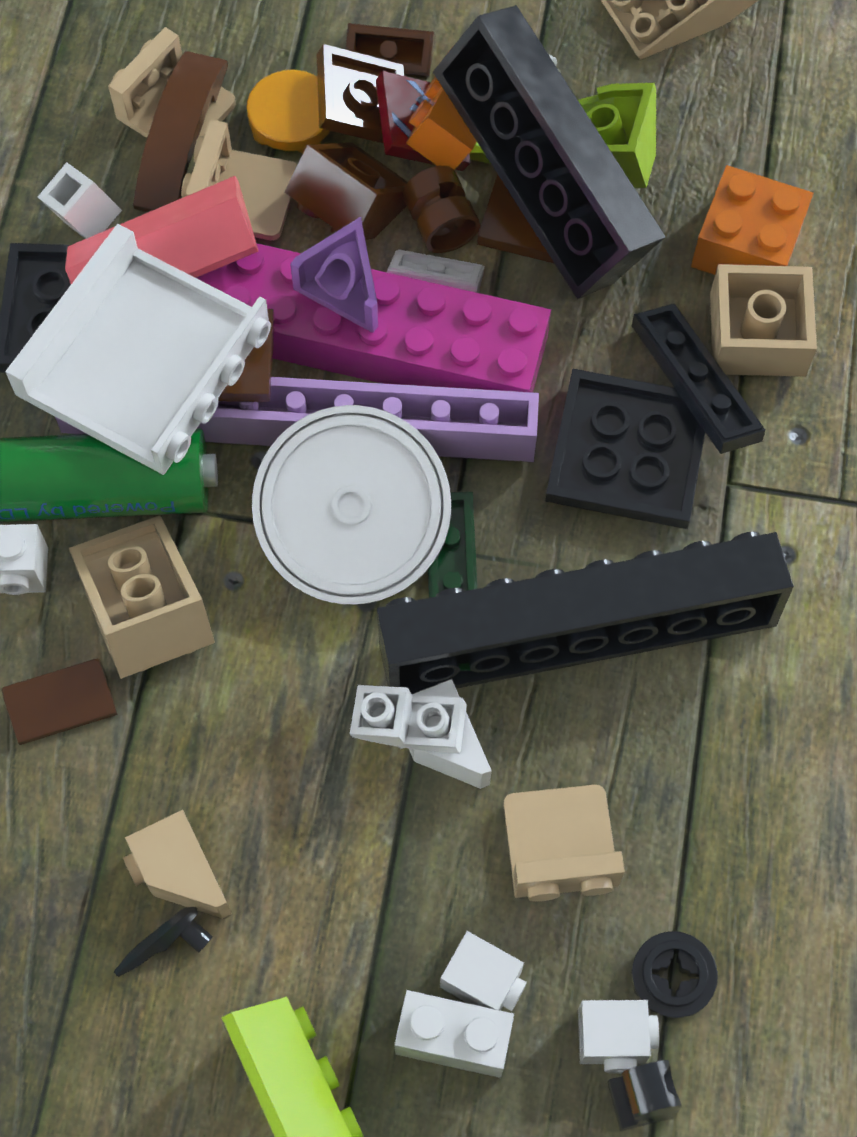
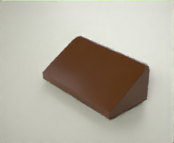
(398, 45)
(59, 701)

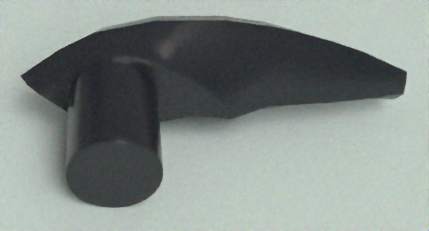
(181, 925)

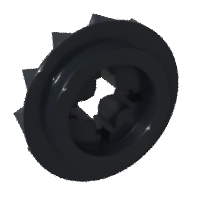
(693, 960)

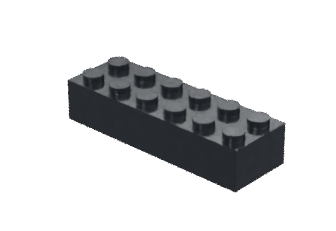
(547, 151)

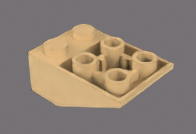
(661, 24)

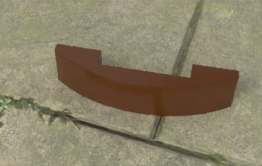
(176, 129)

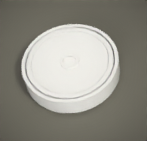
(351, 504)

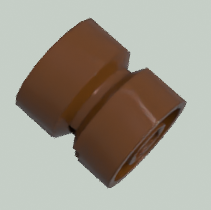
(441, 209)

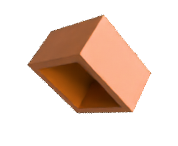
(751, 222)

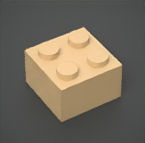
(763, 320)

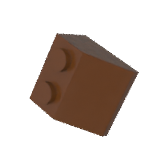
(346, 183)

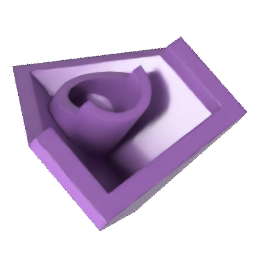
(339, 275)

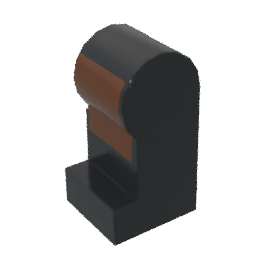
(644, 1095)

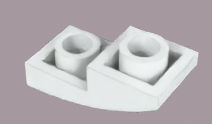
(408, 720)

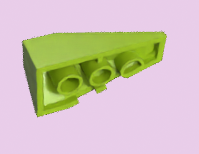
(626, 123)

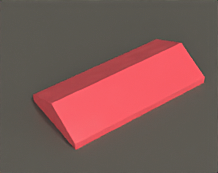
(189, 234)

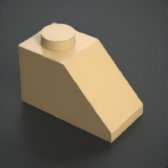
(175, 866)

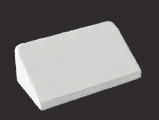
(437, 270)

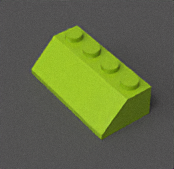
(285, 1073)

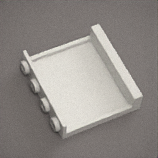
(137, 352)

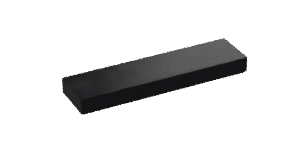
(698, 378)

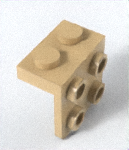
(141, 84)
(259, 176)
(561, 843)

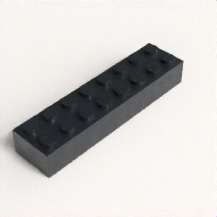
(585, 613)

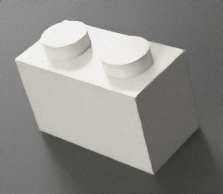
(453, 1033)

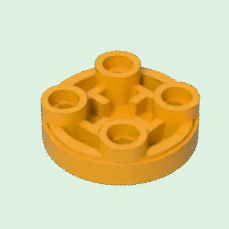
(286, 111)

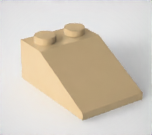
(142, 596)

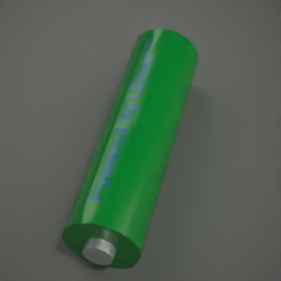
(88, 479)

